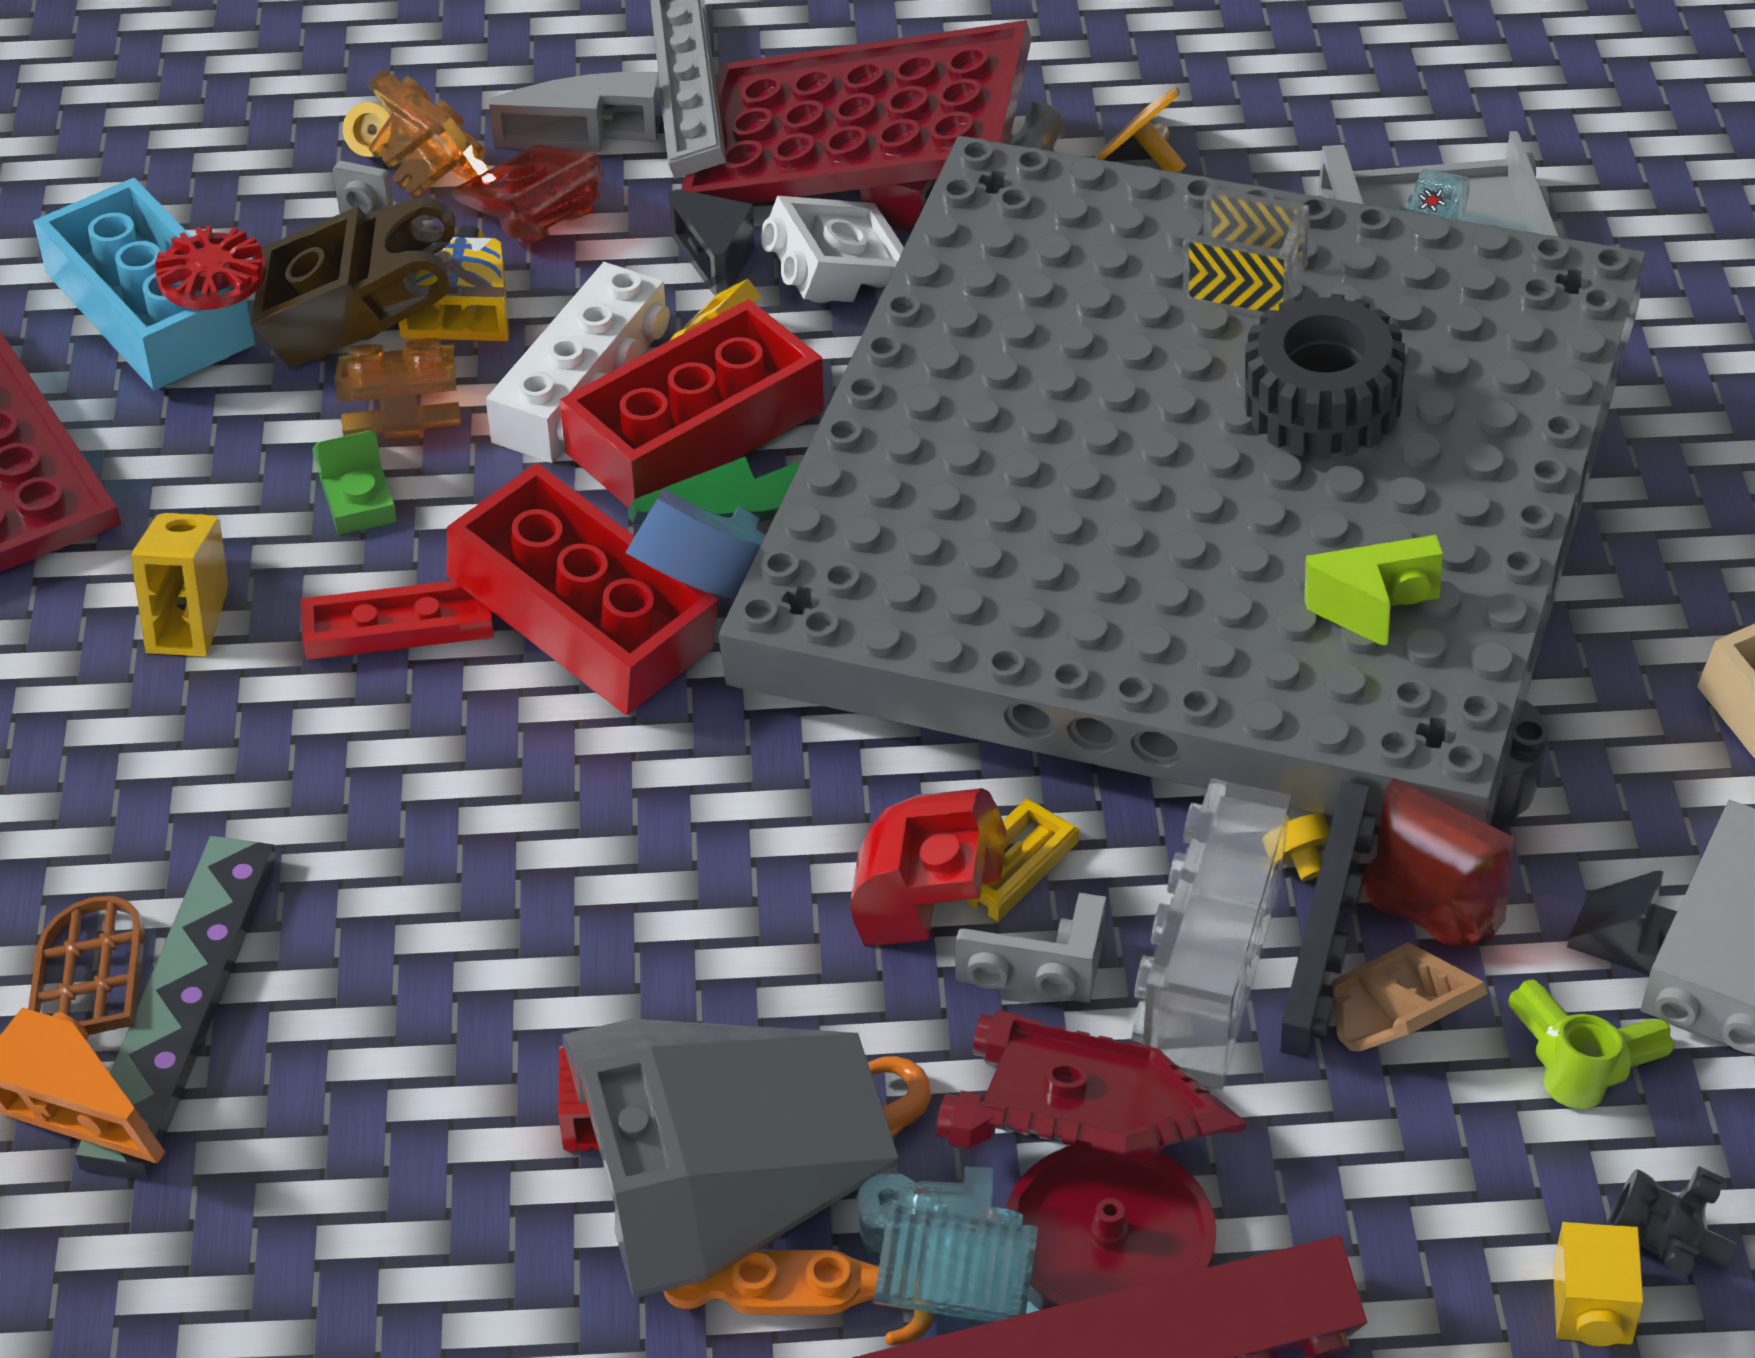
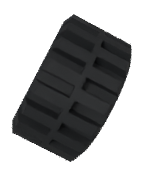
(1324, 375)

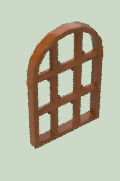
(73, 948)

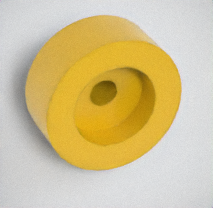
(363, 125)
(1304, 841)

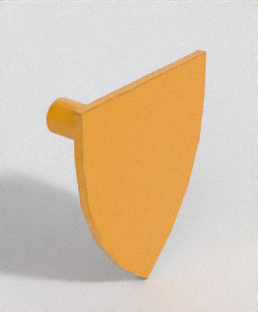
(1151, 137)

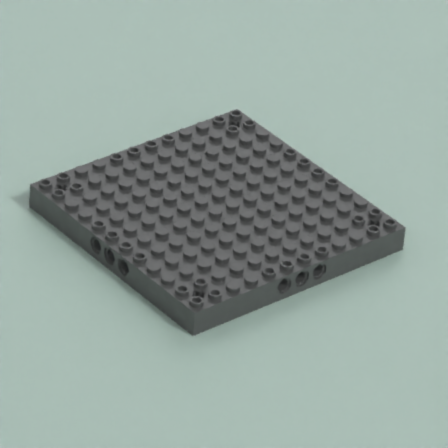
(1085, 551)

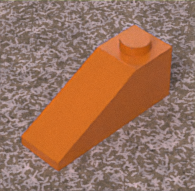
(62, 1086)

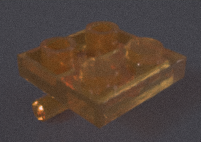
(396, 381)

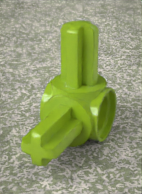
(1583, 1050)

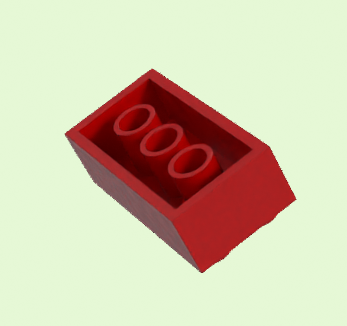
(693, 403)
(569, 587)

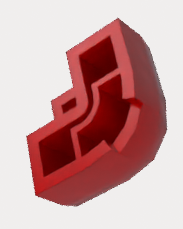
(921, 856)

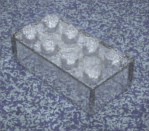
(1213, 928)

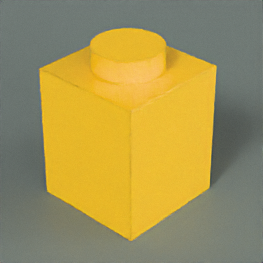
(1597, 1284)

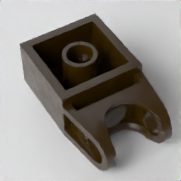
(349, 278)

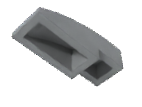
(578, 112)

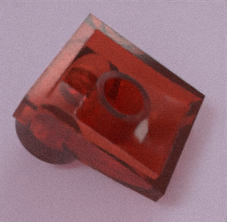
(535, 190)
(1439, 868)

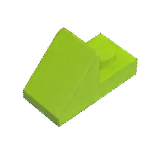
(1363, 582)

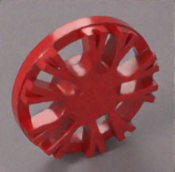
(212, 268)

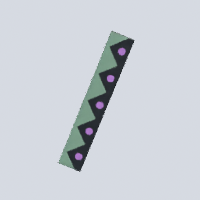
(185, 991)

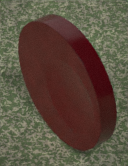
(1110, 1223)

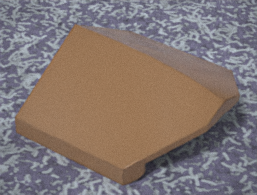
(1399, 996)

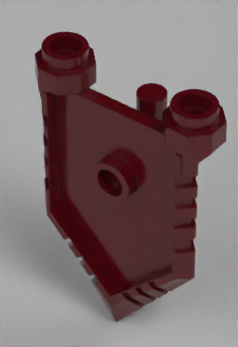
(1080, 1091)

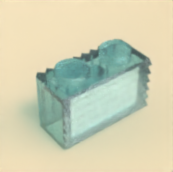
(955, 1261)

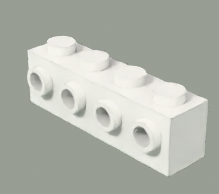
(594, 334)

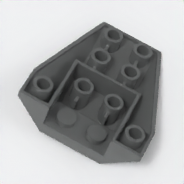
(723, 1136)

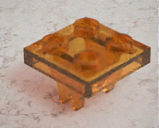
(424, 135)

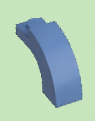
(698, 545)

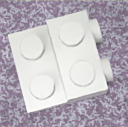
(830, 246)

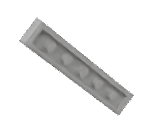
(687, 86)

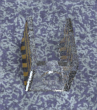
(1249, 251)

